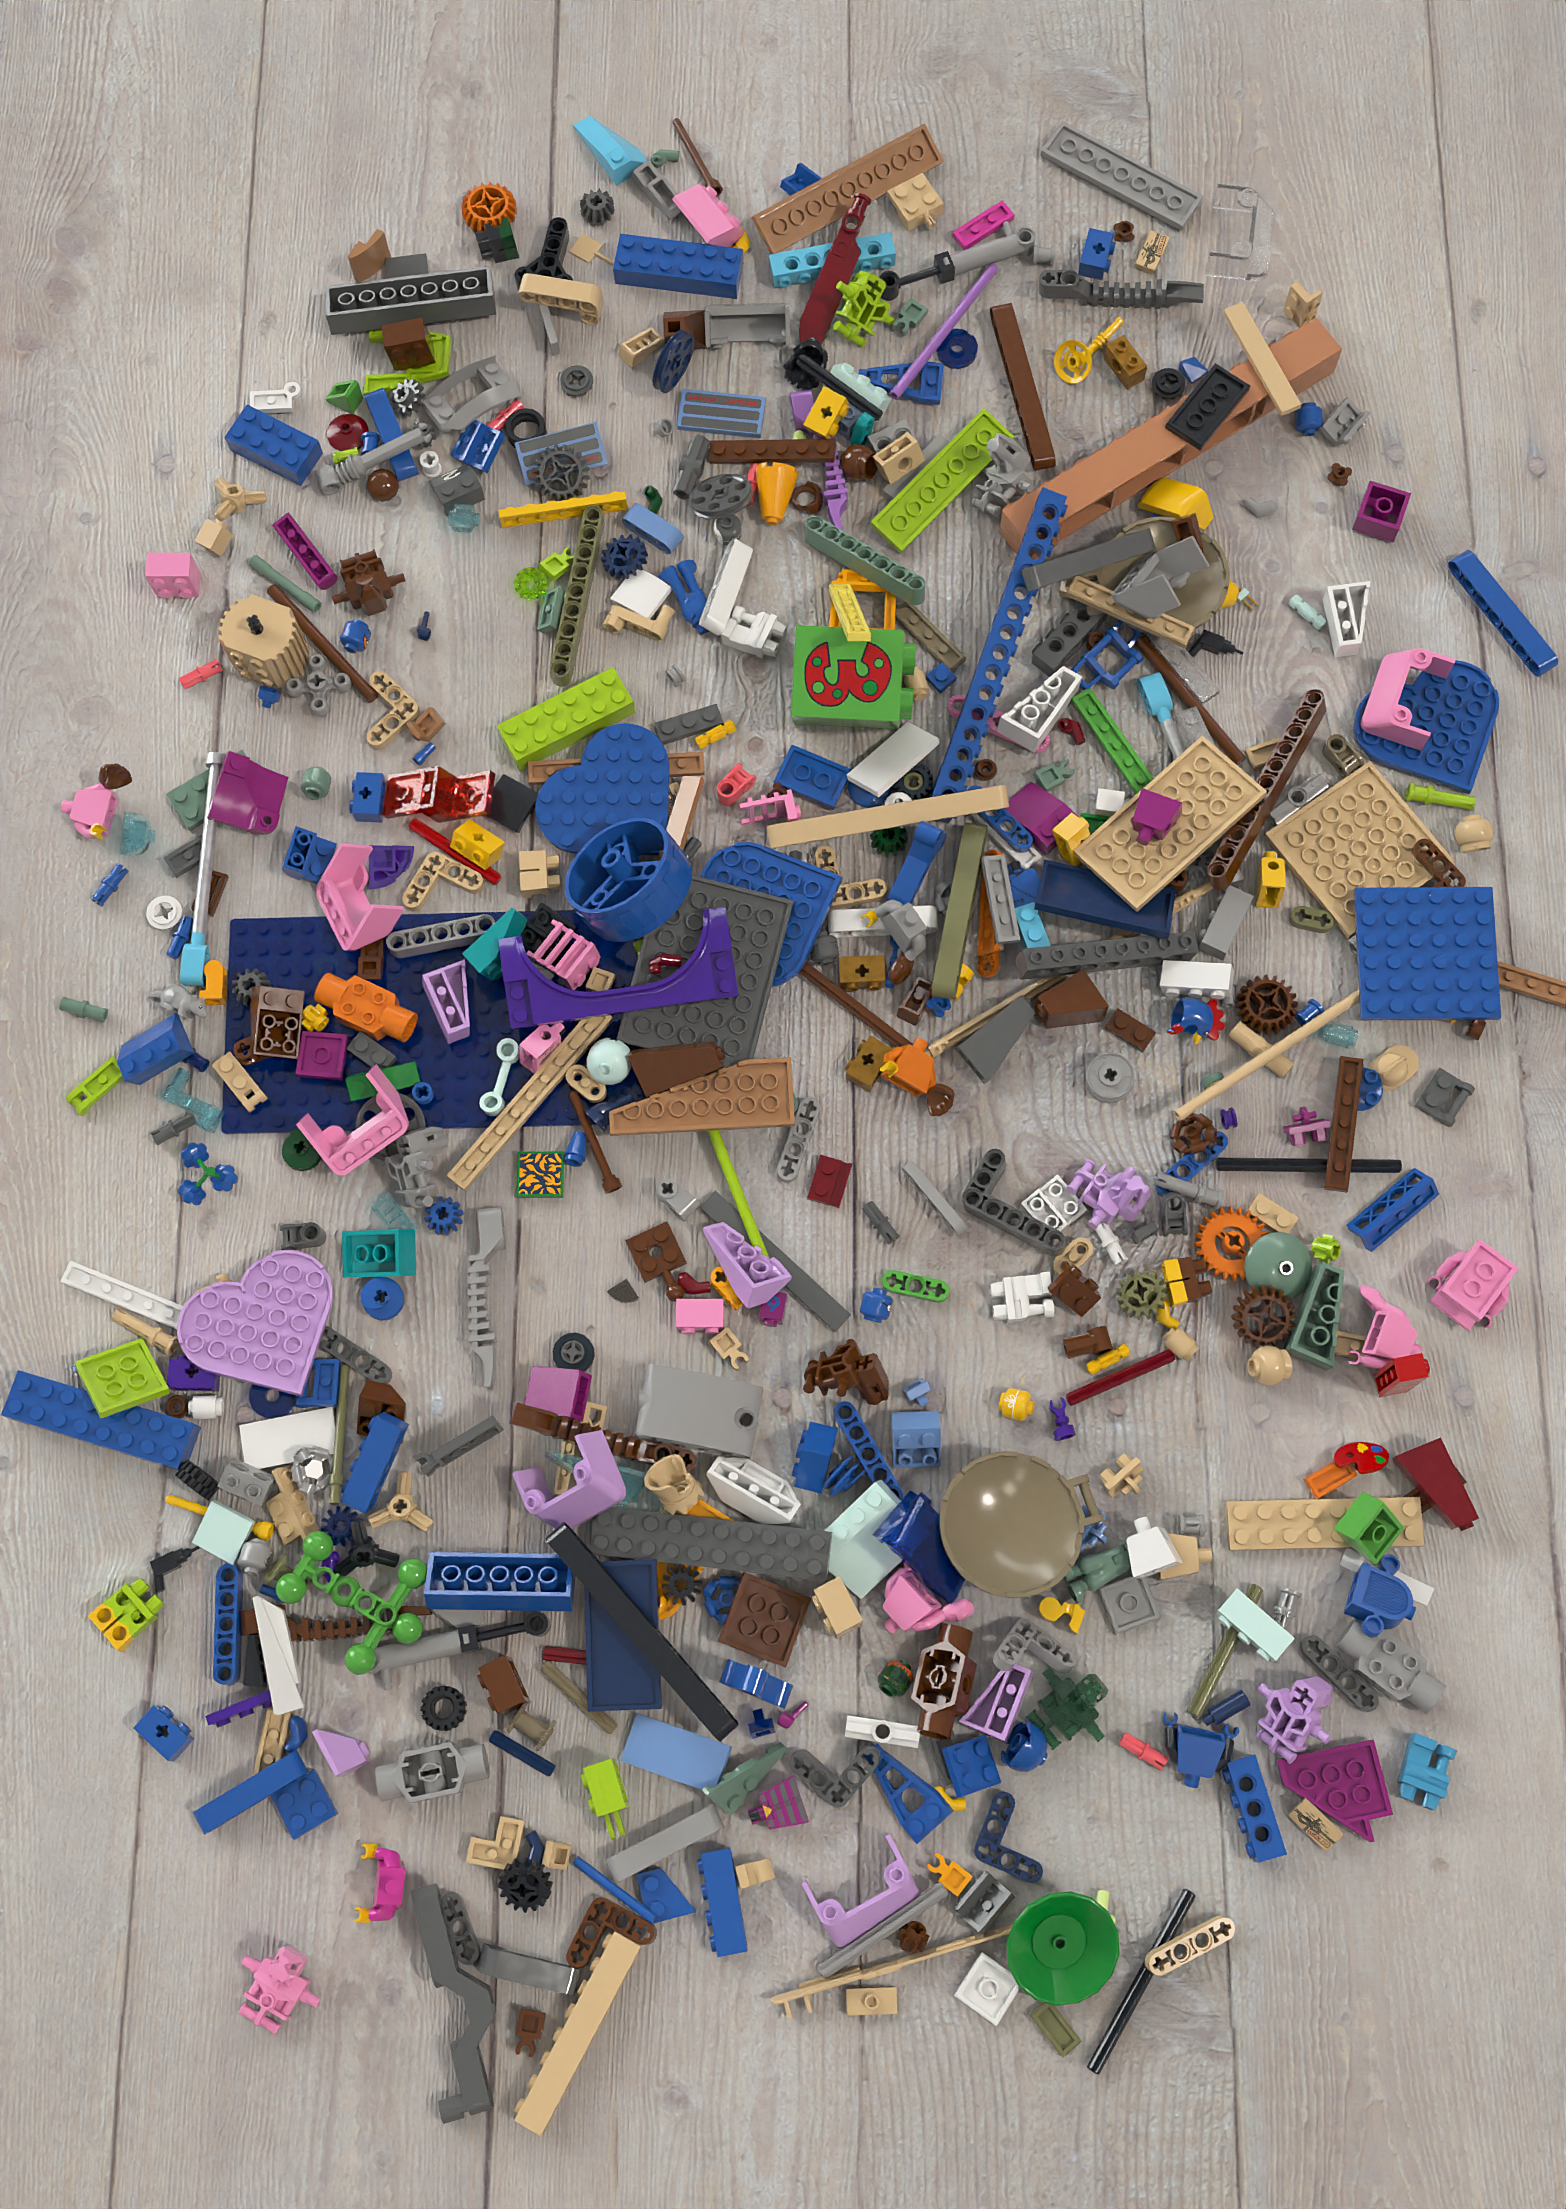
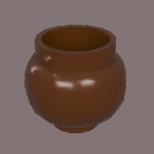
(858, 463)

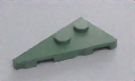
(743, 1780)

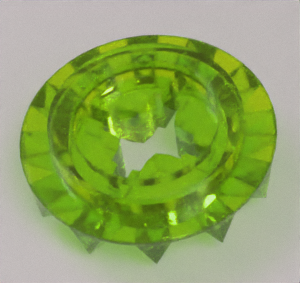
(524, 578)

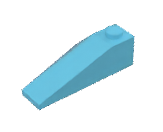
(612, 151)

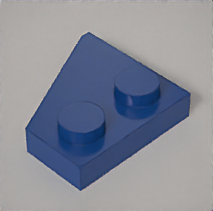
(662, 1896)

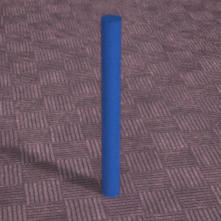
(615, 1890)

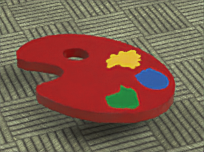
(1366, 1457)

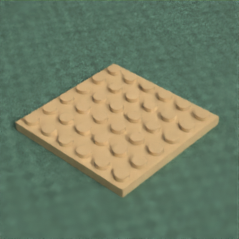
(1351, 840)

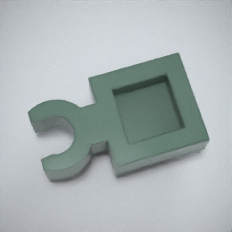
(911, 315)
(1052, 776)

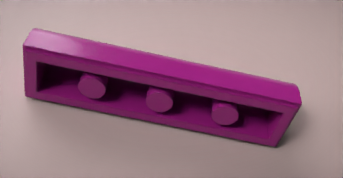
(305, 552)

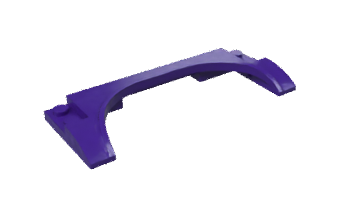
(540, 1002)

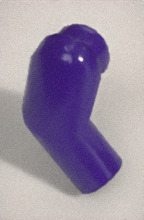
(330, 1563)

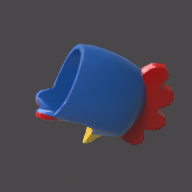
(1197, 1019)

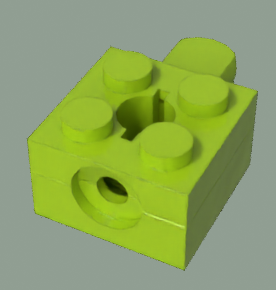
(607, 1793)

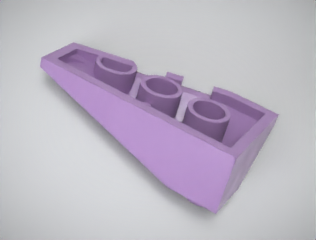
(749, 1271)

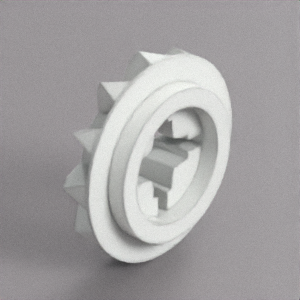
(154, 911)

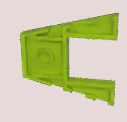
(431, 372)

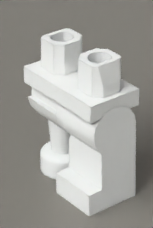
(757, 638)
(1016, 1295)

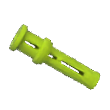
(1430, 795)

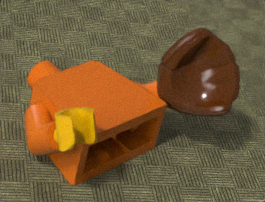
(914, 1072)

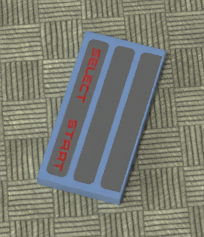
(721, 413)
(583, 438)

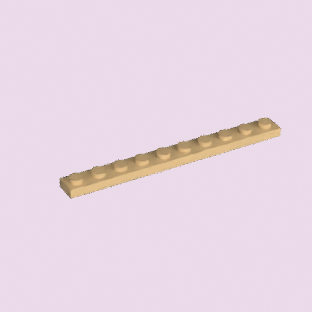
(527, 1101)

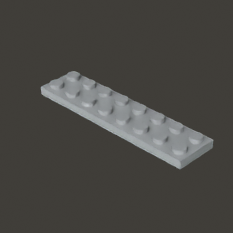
(1122, 175)

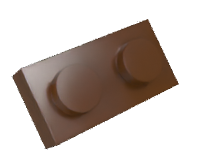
(1130, 1030)

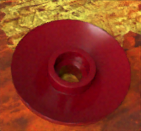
(349, 439)

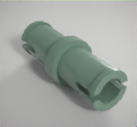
(83, 1009)

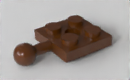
(653, 1267)

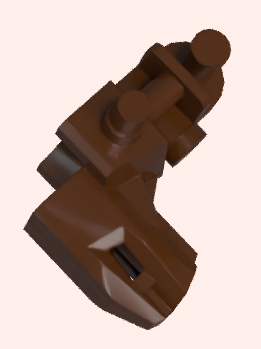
(366, 583)
(846, 1370)

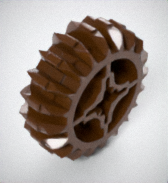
(1274, 1010)
(1267, 1298)

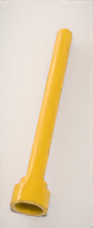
(263, 1530)

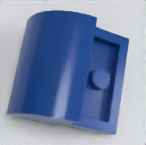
(307, 856)

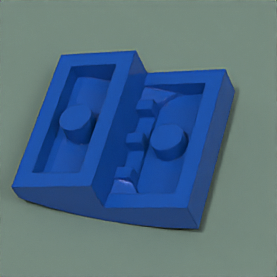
(478, 445)

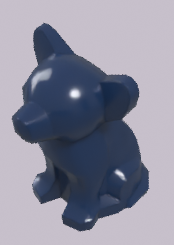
(600, 1112)

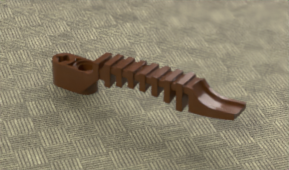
(626, 1447)
(305, 1629)

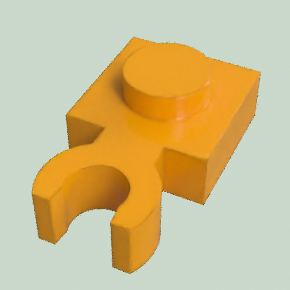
(952, 1876)

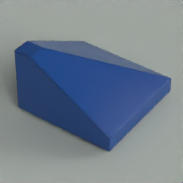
(1192, 369)

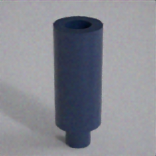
(1226, 1708)

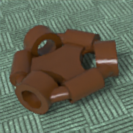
(1193, 1133)

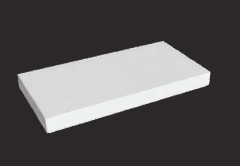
(893, 759)
(276, 1440)

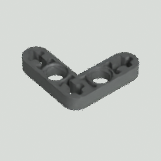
(832, 1781)

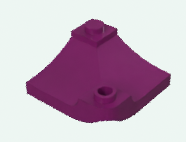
(247, 795)

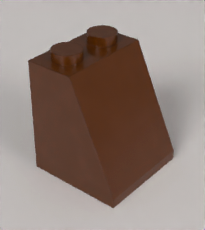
(1071, 1003)

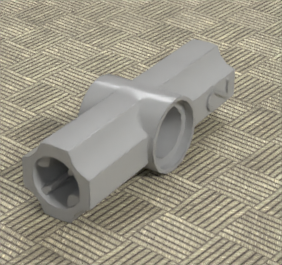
(1305, 792)

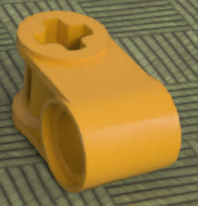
(725, 1289)

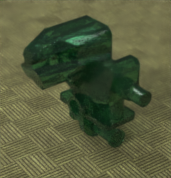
(1070, 1707)

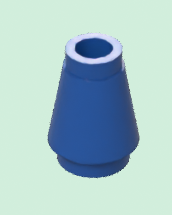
(576, 1150)

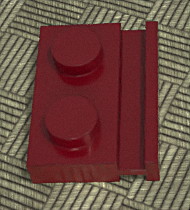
(829, 1181)

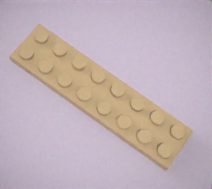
(1309, 1523)

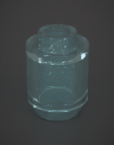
(1340, 1034)

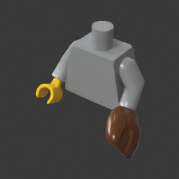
(907, 931)

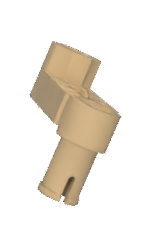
(621, 617)

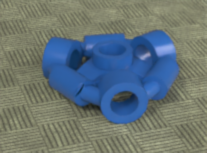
(724, 1599)

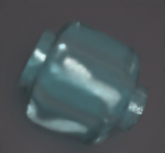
(463, 518)

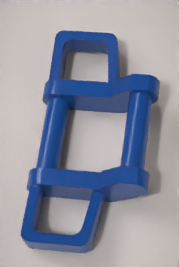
(1125, 649)

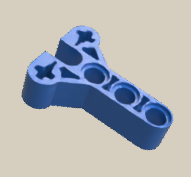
(925, 846)
(756, 1683)

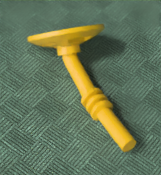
(1081, 359)

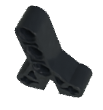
(551, 255)

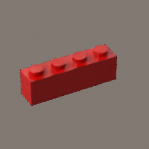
(1401, 1375)

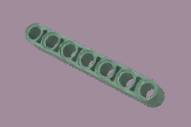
(865, 560)

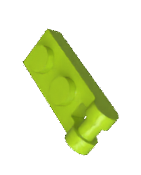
(95, 1086)

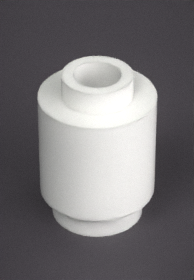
(206, 1407)

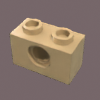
(898, 458)

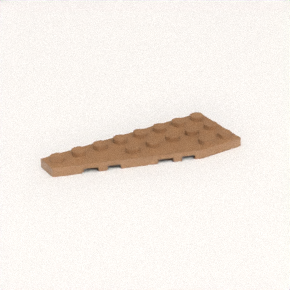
(735, 1097)

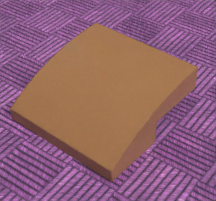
(369, 257)

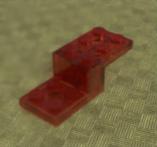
(438, 794)

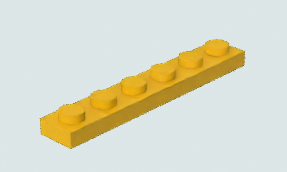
(560, 510)

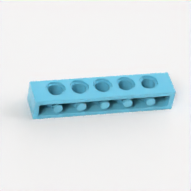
(802, 259)

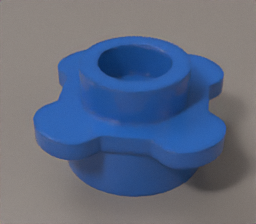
(944, 1004)

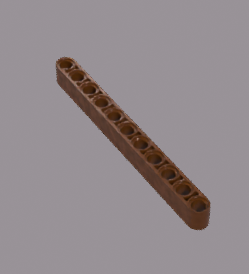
(1273, 779)

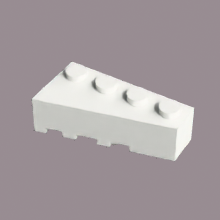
(1036, 715)

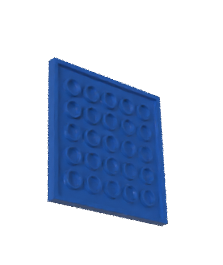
(1427, 953)

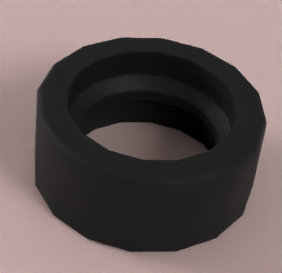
(520, 416)

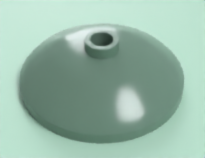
(1269, 1254)

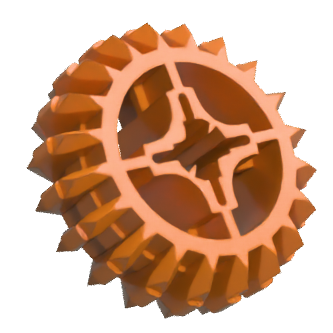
(496, 197)

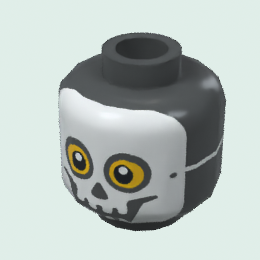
(727, 529)

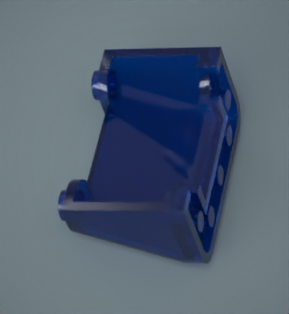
(915, 1537)

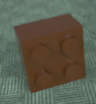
(408, 344)
(503, 1685)

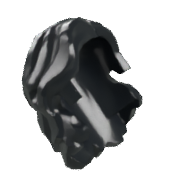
(795, 374)

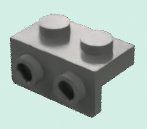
(983, 1902)

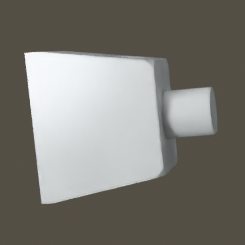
(1150, 1550)

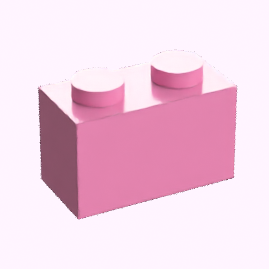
(700, 1316)

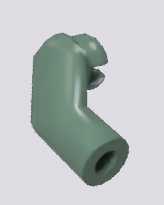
(663, 156)

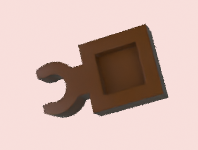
(530, 2027)

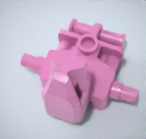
(277, 1987)

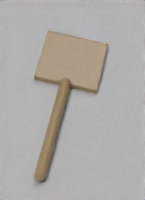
(587, 248)

